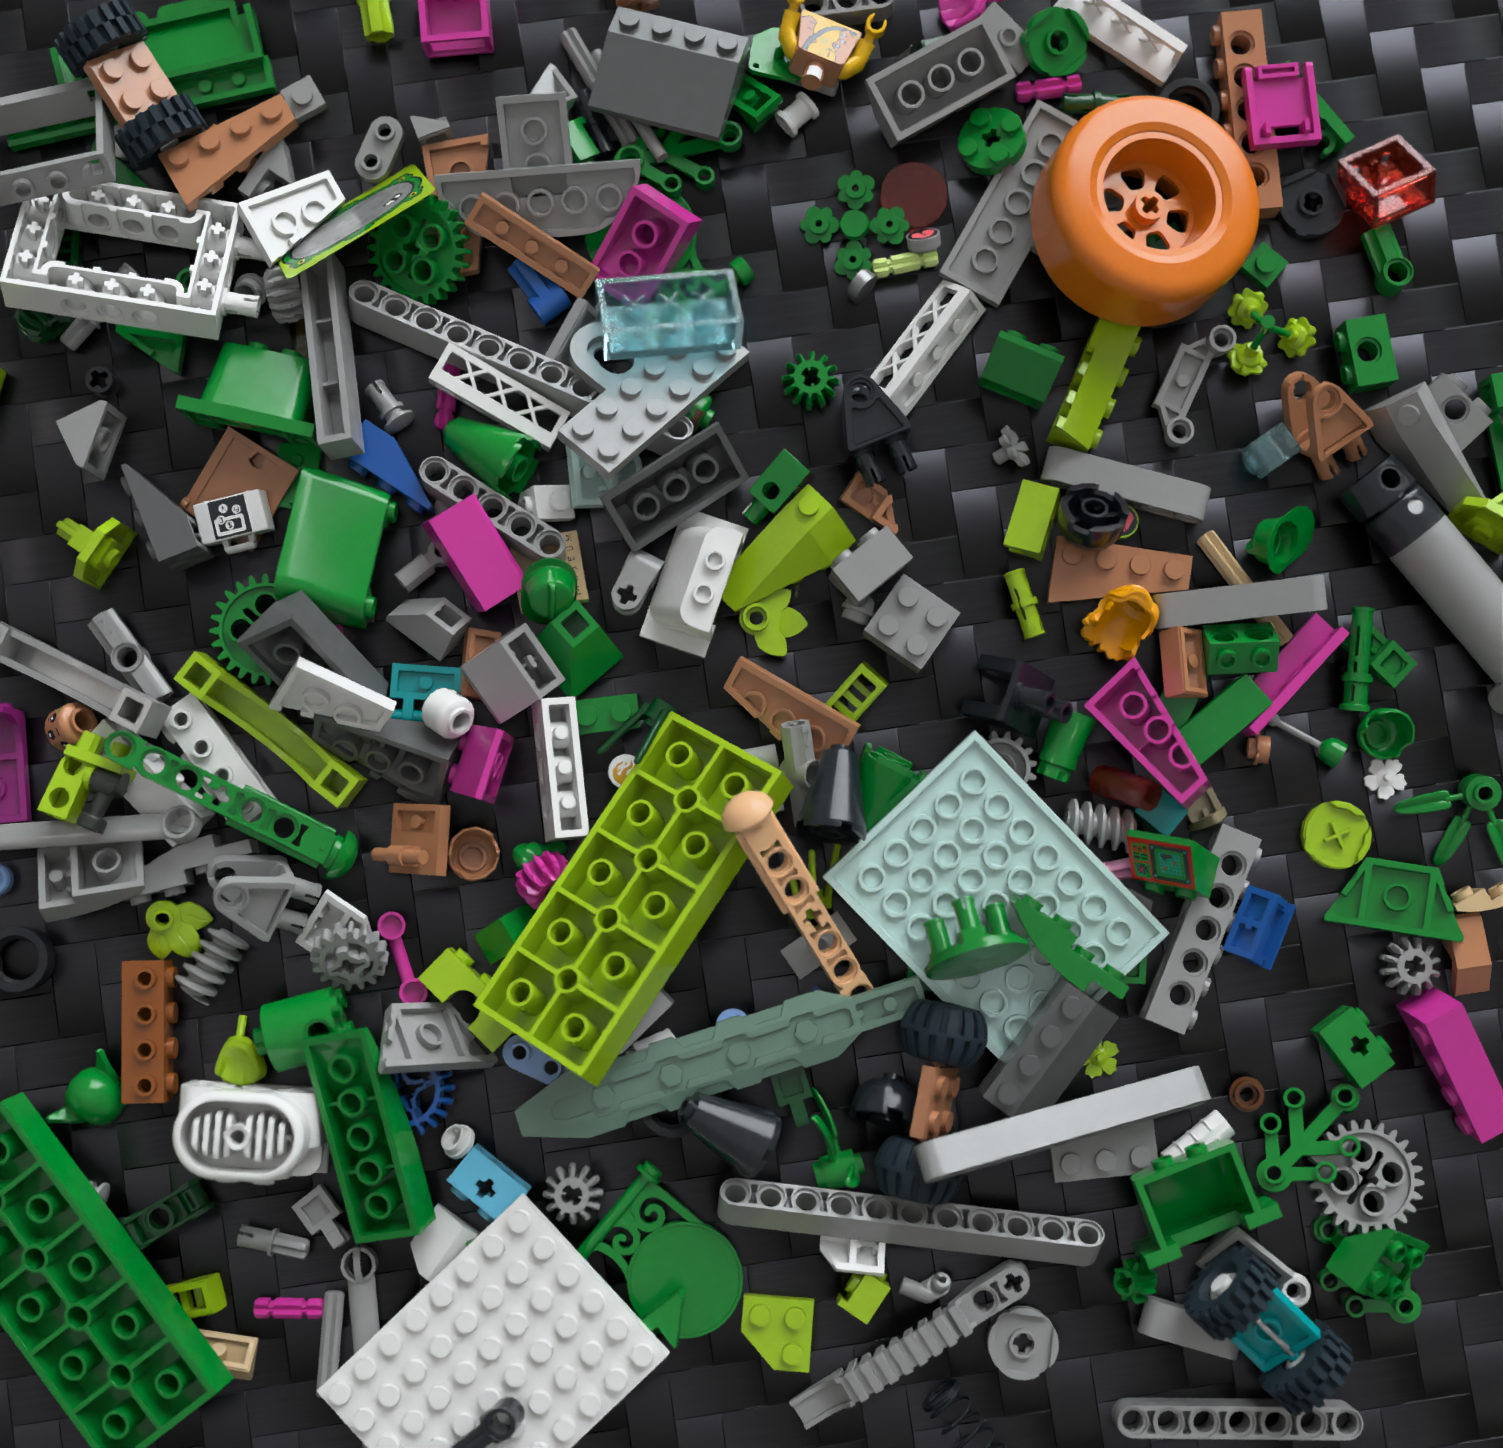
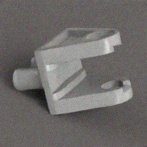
(261, 893)

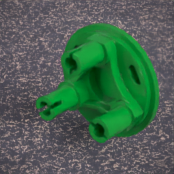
(975, 949)

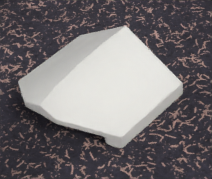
(329, 911)
(441, 1242)
(854, 1255)

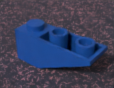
(390, 466)

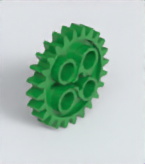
(444, 257)
(234, 614)

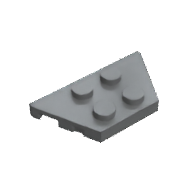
(428, 1039)

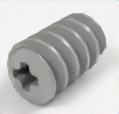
(1099, 823)
(210, 964)

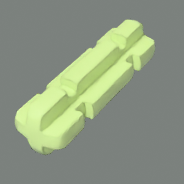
(904, 263)

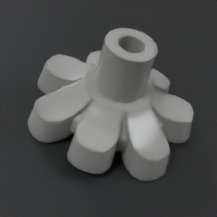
(1011, 448)

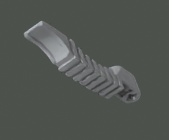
(959, 1318)

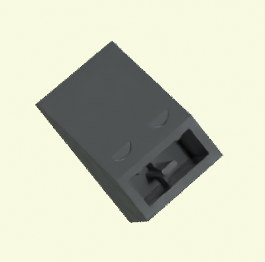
(171, 529)

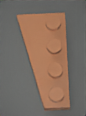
(215, 154)
(459, 156)
(1091, 574)
(778, 701)

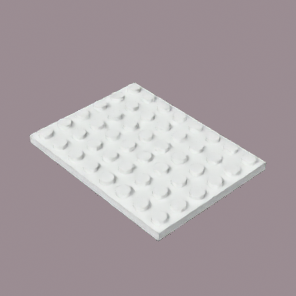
(498, 1322)

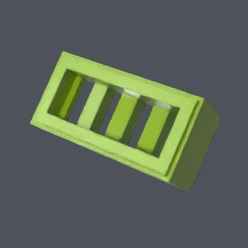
(869, 673)
(207, 1291)

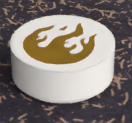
(620, 768)

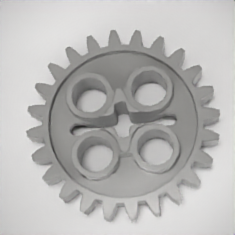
(1390, 1197)

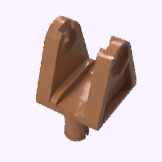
(1323, 422)

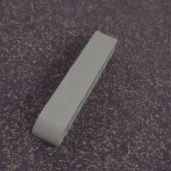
(1219, 1413)

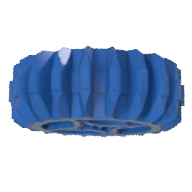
(413, 1104)

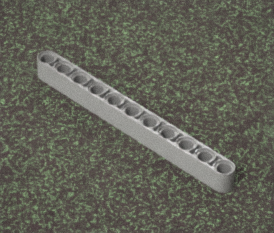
(432, 330)
(892, 1223)

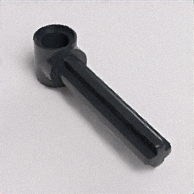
(491, 1428)

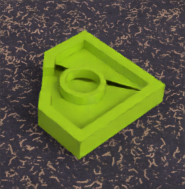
(779, 1329)

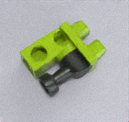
(83, 773)

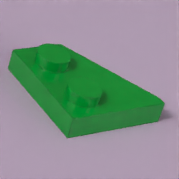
(161, 346)

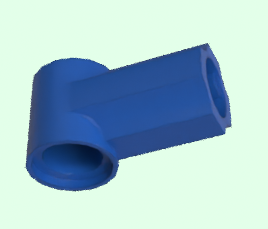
(543, 294)

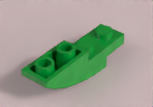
(1055, 940)

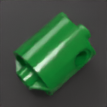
(297, 1018)

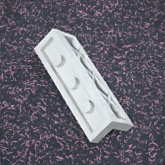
(1130, 37)
(930, 347)
(489, 407)

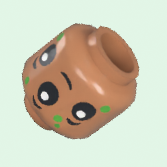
(68, 723)

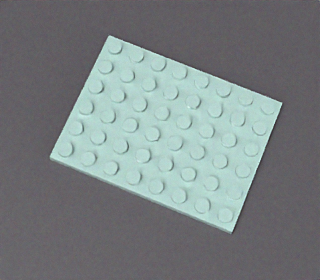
(988, 837)

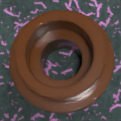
(1256, 1098)

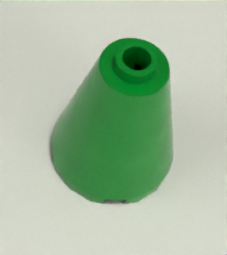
(494, 454)
(884, 781)

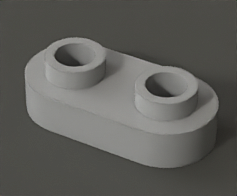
(380, 148)

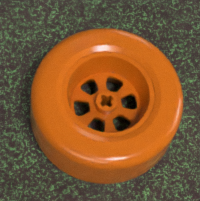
(1166, 149)

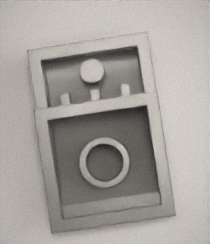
(88, 877)

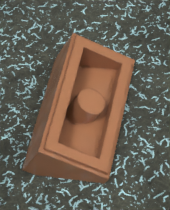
(1183, 663)

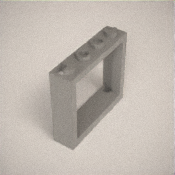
(51, 107)

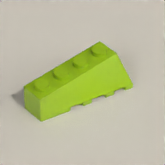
(1093, 385)

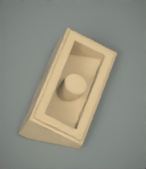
(235, 1351)

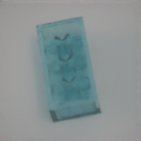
(668, 314)

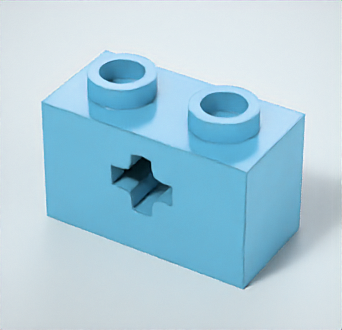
(482, 1165)

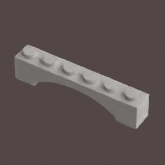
(82, 682)

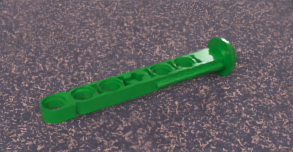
(315, 845)

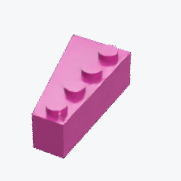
(1142, 725)
(1457, 1061)

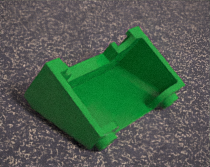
(334, 545)

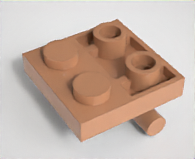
(417, 840)

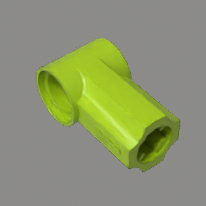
(377, 20)

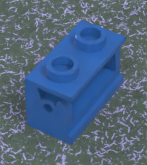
(1259, 927)

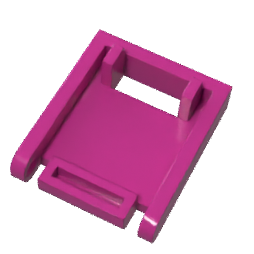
(1281, 101)

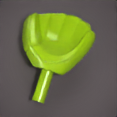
(239, 1059)

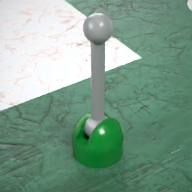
(1329, 751)

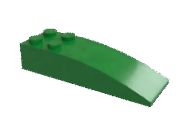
(368, 1138)

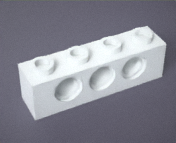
(560, 769)

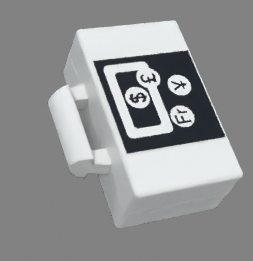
(234, 519)

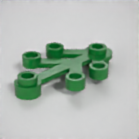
(676, 157)
(1305, 1142)
(1367, 1305)

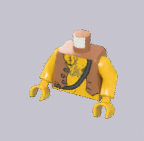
(822, 48)

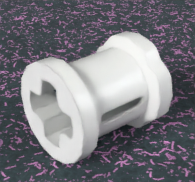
(796, 114)

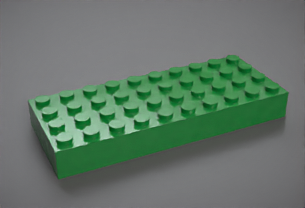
(89, 1300)

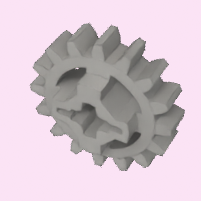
(352, 956)

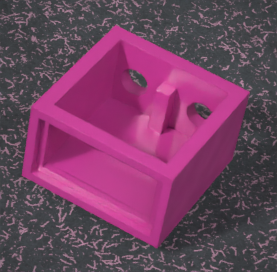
(455, 27)

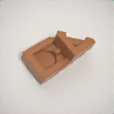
(870, 502)

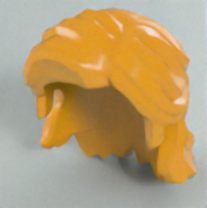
(1121, 622)

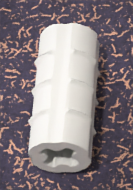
(1207, 1130)

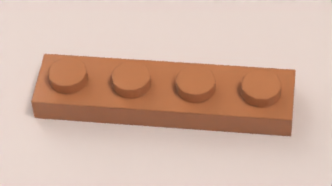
(531, 245)

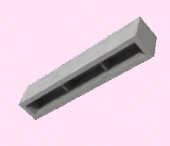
(331, 359)

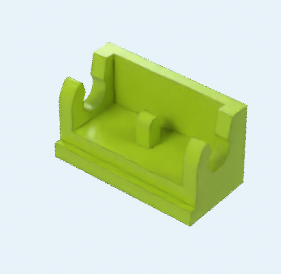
(1032, 519)

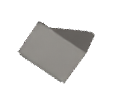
(432, 130)

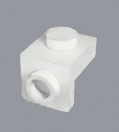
(548, 502)

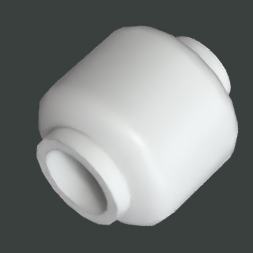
(448, 713)

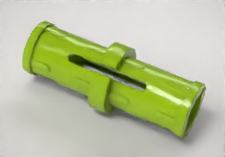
(1024, 603)

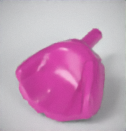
(961, 12)

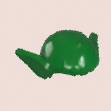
(92, 1096)

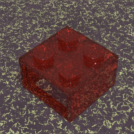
(1387, 188)

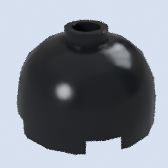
(1091, 517)
(885, 1103)

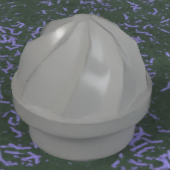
(251, 285)
(859, 614)

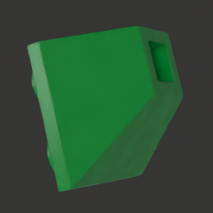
(578, 649)
(1378, 1262)

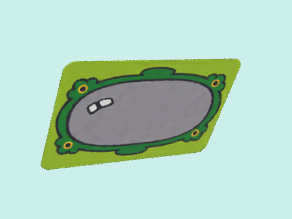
(358, 218)

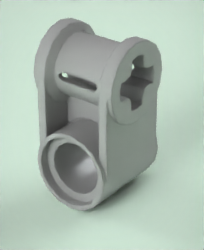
(638, 576)

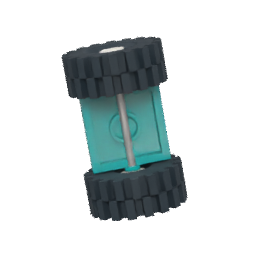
(1296, 1356)

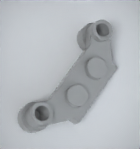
(1184, 380)

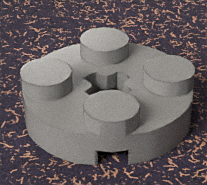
(1035, 1358)

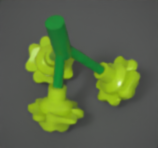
(1248, 357)

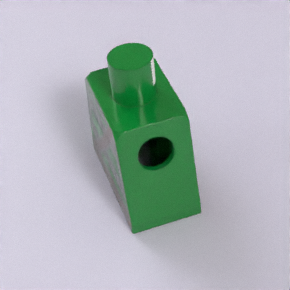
(786, 474)

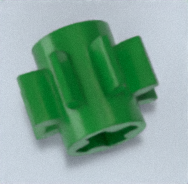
(1134, 1281)

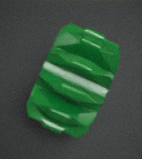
(796, 379)

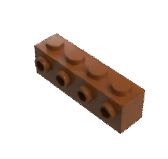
(148, 1031)

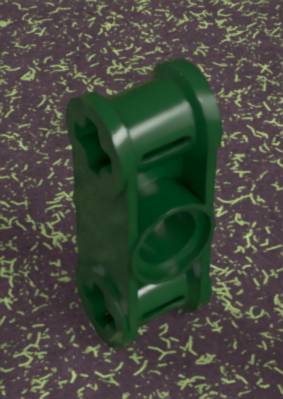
(182, 1205)

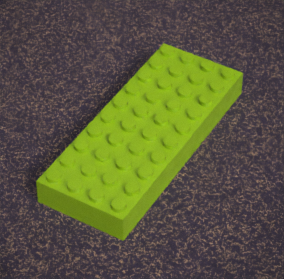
(629, 900)

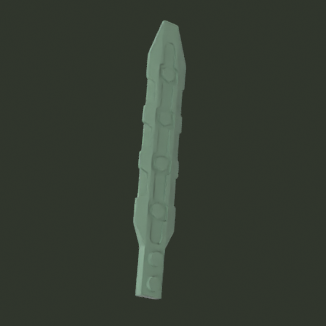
(713, 1060)

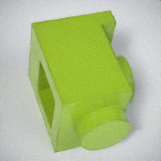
(863, 1295)

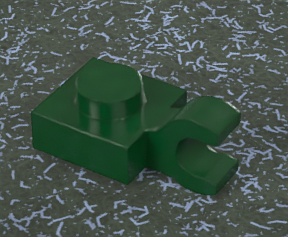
(792, 1088)

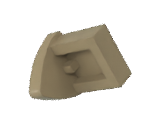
(1205, 811)

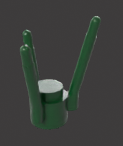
(655, 716)

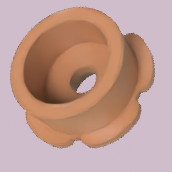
(1258, 749)

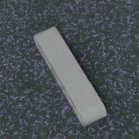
(1137, 486)
(511, 517)
(1241, 601)

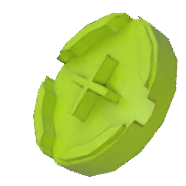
(1335, 835)

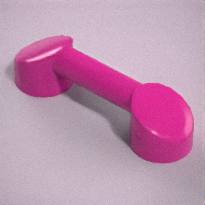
(391, 927)

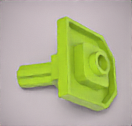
(1480, 520)
(98, 550)

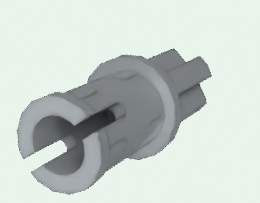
(273, 1242)

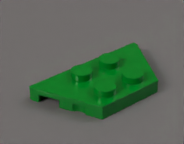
(1397, 900)

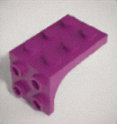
(14, 769)

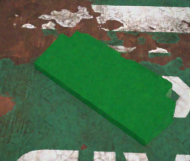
(193, 39)

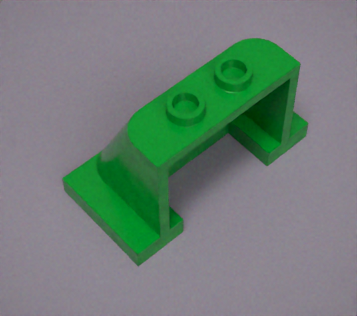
(257, 393)
(1194, 1199)

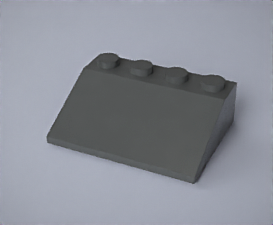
(669, 74)

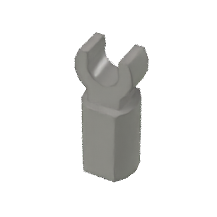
(419, 569)

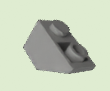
(431, 624)

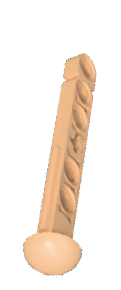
(760, 837)

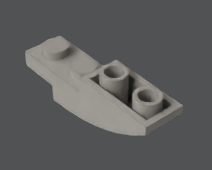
(175, 868)

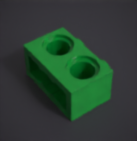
(1240, 648)

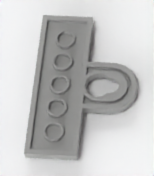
(1000, 227)
(638, 403)

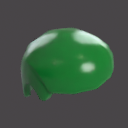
(1385, 733)

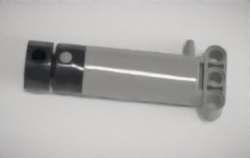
(1434, 561)

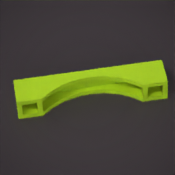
(289, 741)

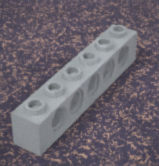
(1183, 940)

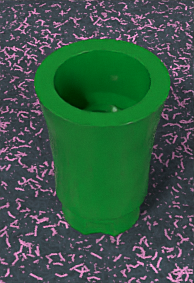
(1064, 746)

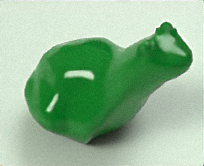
(524, 852)

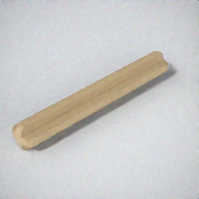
(1235, 575)

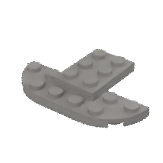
(540, 172)

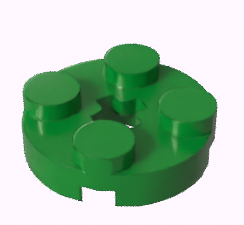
(1037, 40)
(983, 125)

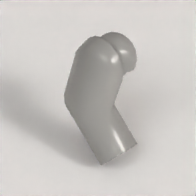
(927, 1290)

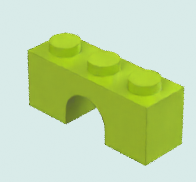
(454, 973)

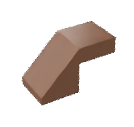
(1470, 959)

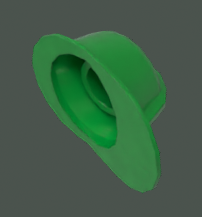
(1282, 539)
(547, 589)

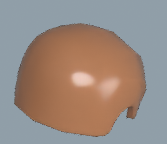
(473, 854)

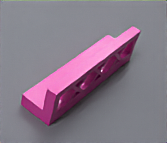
(1296, 663)

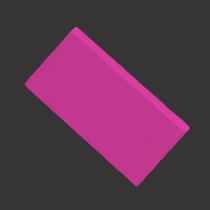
(475, 553)

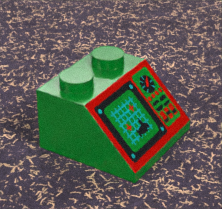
(1171, 865)

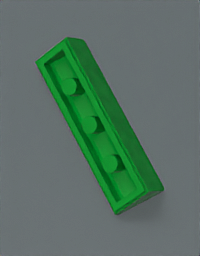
(1222, 718)

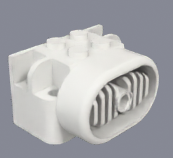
(249, 1132)

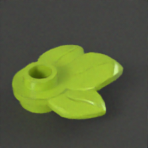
(777, 623)
(180, 931)

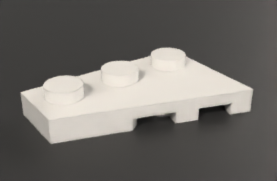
(289, 214)
(329, 694)

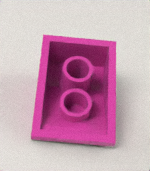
(645, 235)
(481, 763)

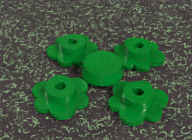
(854, 224)

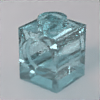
(1270, 451)

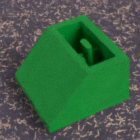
(1021, 369)

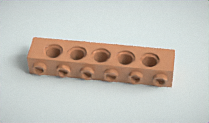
(1247, 32)

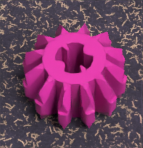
(539, 877)

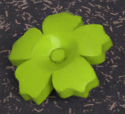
(1102, 1059)

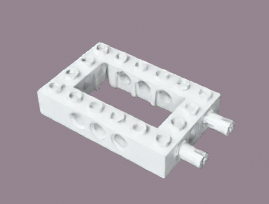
(215, 229)

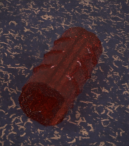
(1125, 787)

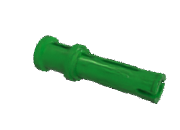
(1356, 678)

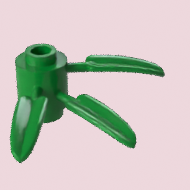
(1459, 826)
(838, 1167)

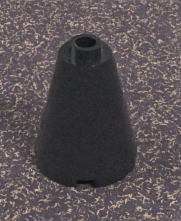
(834, 800)
(732, 1130)

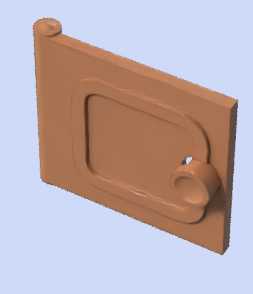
(232, 473)

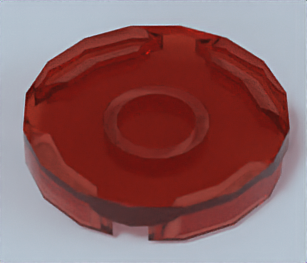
(917, 191)

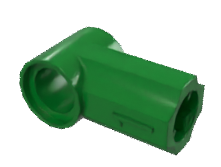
(1386, 257)

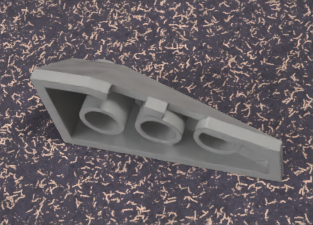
(1422, 441)

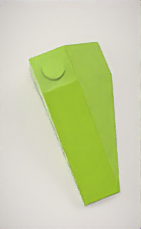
(792, 546)

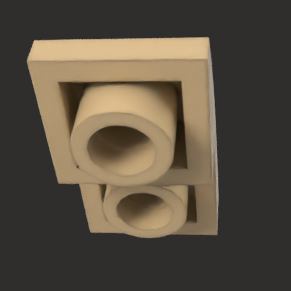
(1477, 898)

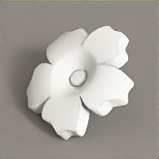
(1384, 777)

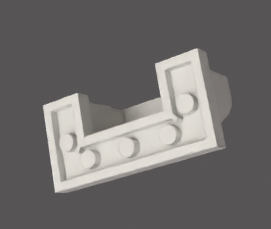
(693, 583)

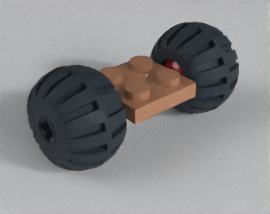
(942, 1035)

